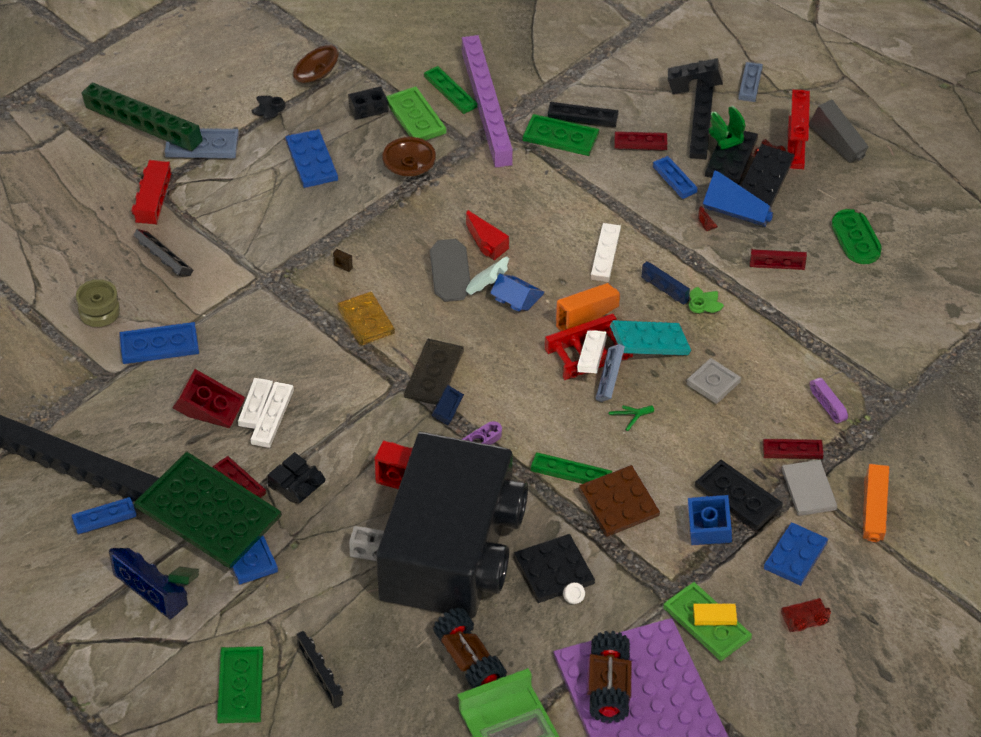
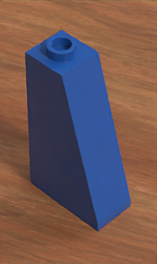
(733, 200)

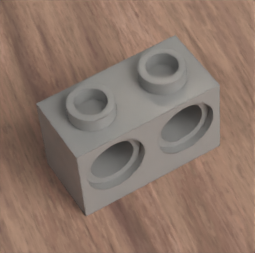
(365, 543)

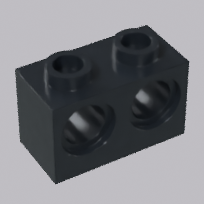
(368, 103)

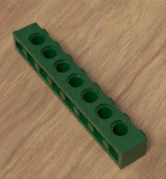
(142, 116)

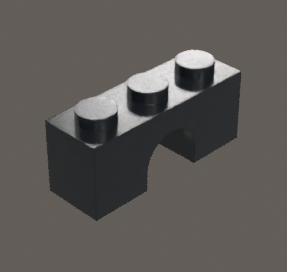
(707, 71)

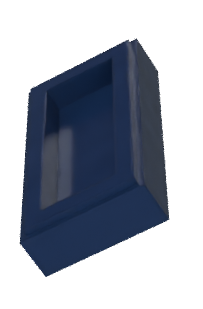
(447, 405)

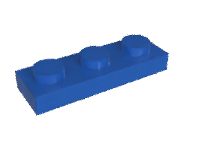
(675, 177)
(103, 515)

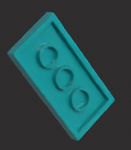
(650, 337)

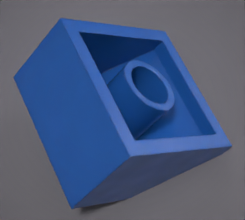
(515, 292)

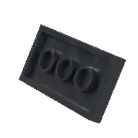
(732, 160)
(767, 173)
(746, 498)

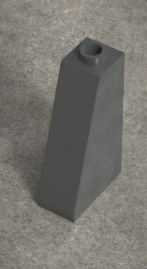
(838, 131)

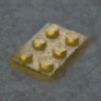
(366, 318)

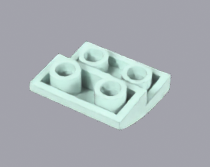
(487, 276)

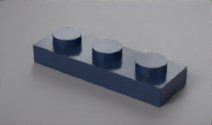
(665, 283)

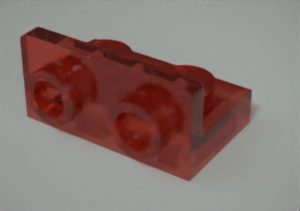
(805, 615)

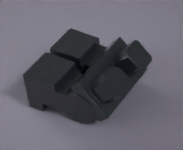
(295, 478)

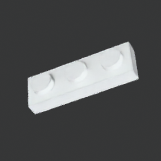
(592, 351)
(255, 402)

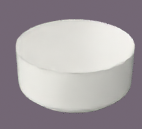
(574, 593)

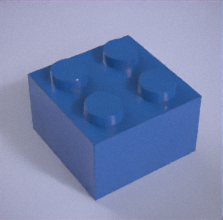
(710, 520)

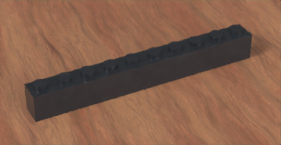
(73, 460)

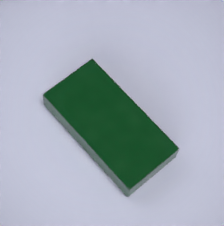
(183, 575)

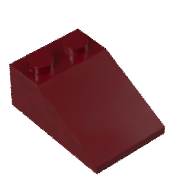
(208, 400)

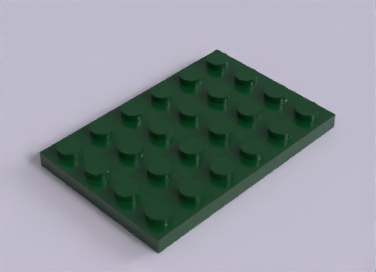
(208, 509)

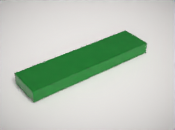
(450, 90)
(566, 469)

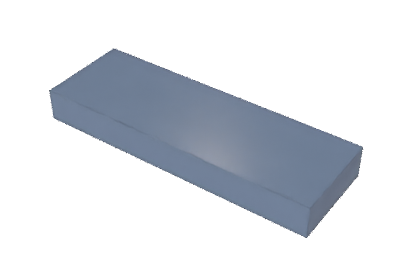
(750, 81)
(610, 373)

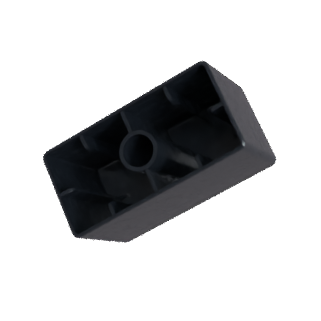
(448, 524)

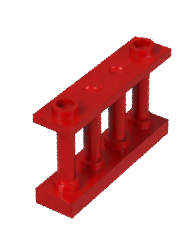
(798, 127)
(574, 337)

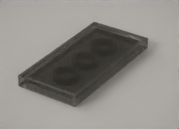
(433, 371)

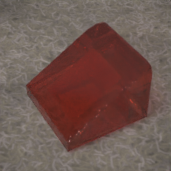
(705, 220)

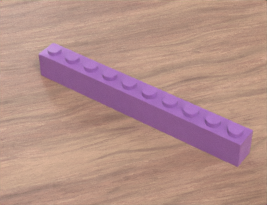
(487, 101)

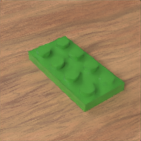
(415, 114)
(718, 639)

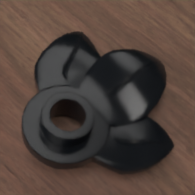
(269, 106)

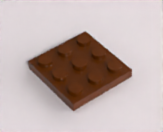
(619, 500)

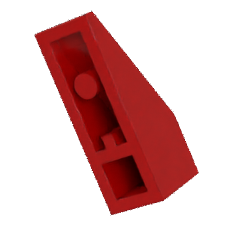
(487, 237)

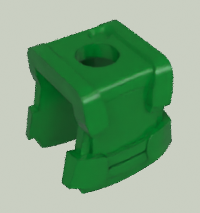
(735, 128)

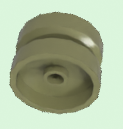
(97, 303)

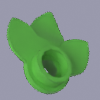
(704, 301)

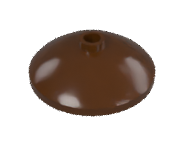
(316, 64)
(409, 156)

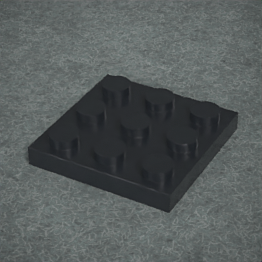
(552, 567)

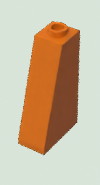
(586, 306)
(875, 502)

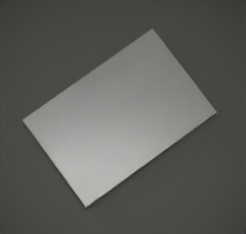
(809, 487)

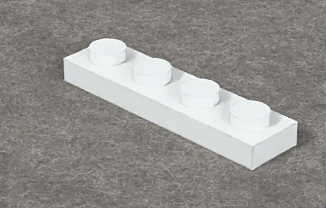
(605, 252)
(272, 414)

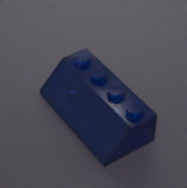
(148, 581)

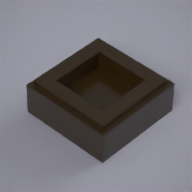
(342, 260)

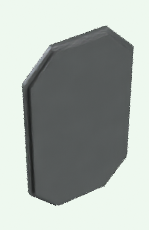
(450, 269)

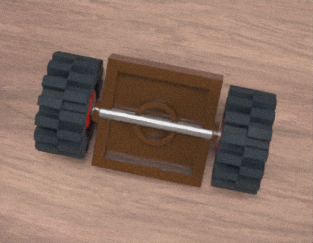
(467, 649)
(609, 676)

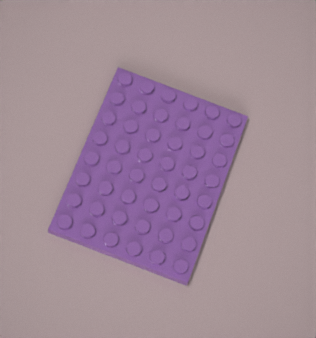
(665, 688)

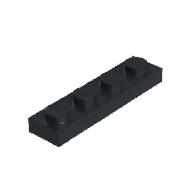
(583, 114)
(160, 250)
(324, 675)

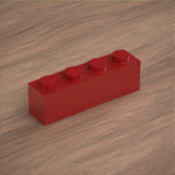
(152, 192)

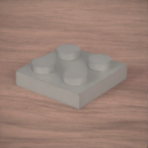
(713, 380)

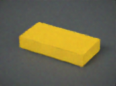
(715, 614)

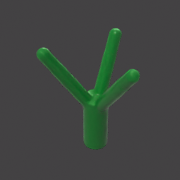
(630, 410)

